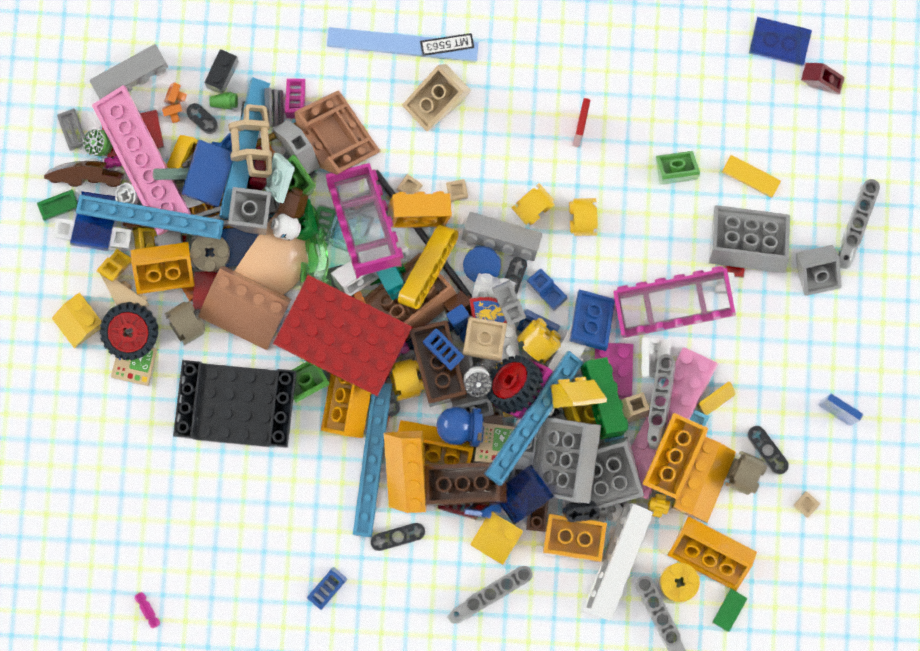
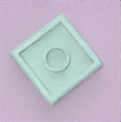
(280, 178)

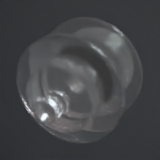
(486, 364)

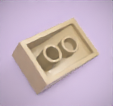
(436, 96)

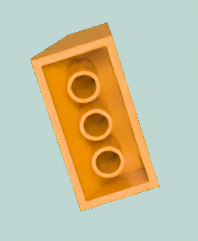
(345, 408)
(435, 449)
(675, 456)
(405, 471)
(705, 480)
(712, 553)

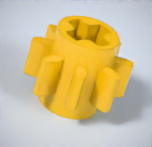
(658, 505)

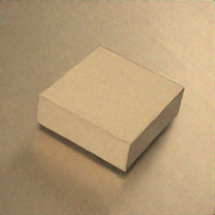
(409, 185)
(457, 190)
(806, 504)

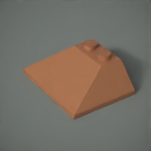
(335, 133)

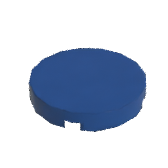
(481, 260)

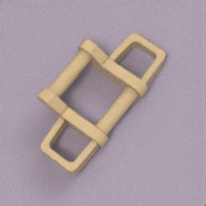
(255, 154)

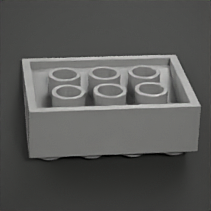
(750, 239)
(567, 458)
(615, 474)

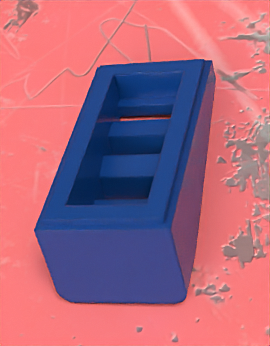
(458, 319)
(442, 339)
(335, 573)

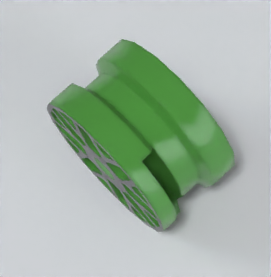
(97, 144)

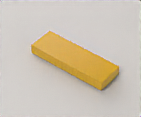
(751, 176)

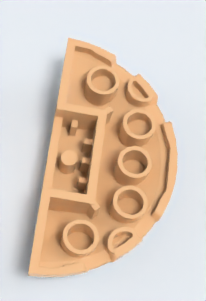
(274, 261)

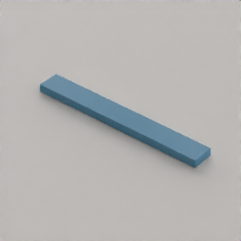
(238, 173)
(150, 217)
(531, 421)
(372, 462)

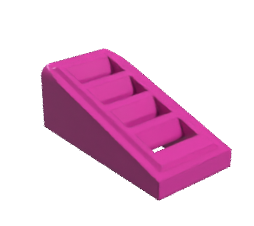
(290, 108)

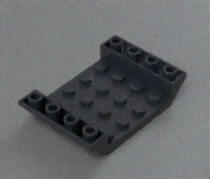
(234, 404)

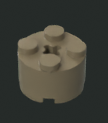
(199, 254)
(185, 323)
(745, 473)

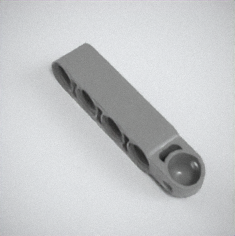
(847, 251)
(665, 392)
(661, 608)
(465, 612)

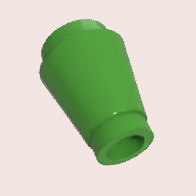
(224, 101)

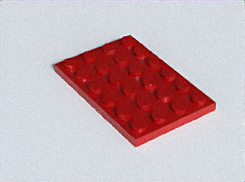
(342, 335)

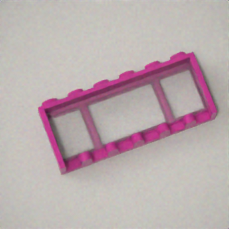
(364, 220)
(674, 302)

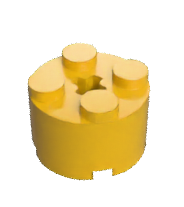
(533, 204)
(584, 217)
(539, 340)
(405, 379)
(689, 579)

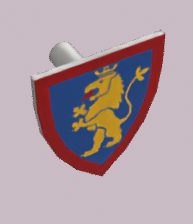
(487, 309)

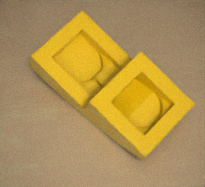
(115, 265)

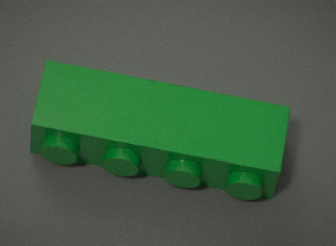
(609, 413)

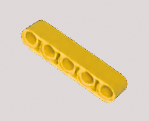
(428, 267)

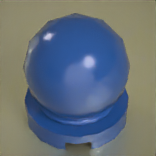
(458, 426)

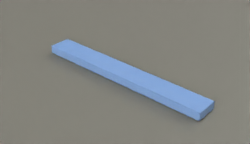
(391, 43)

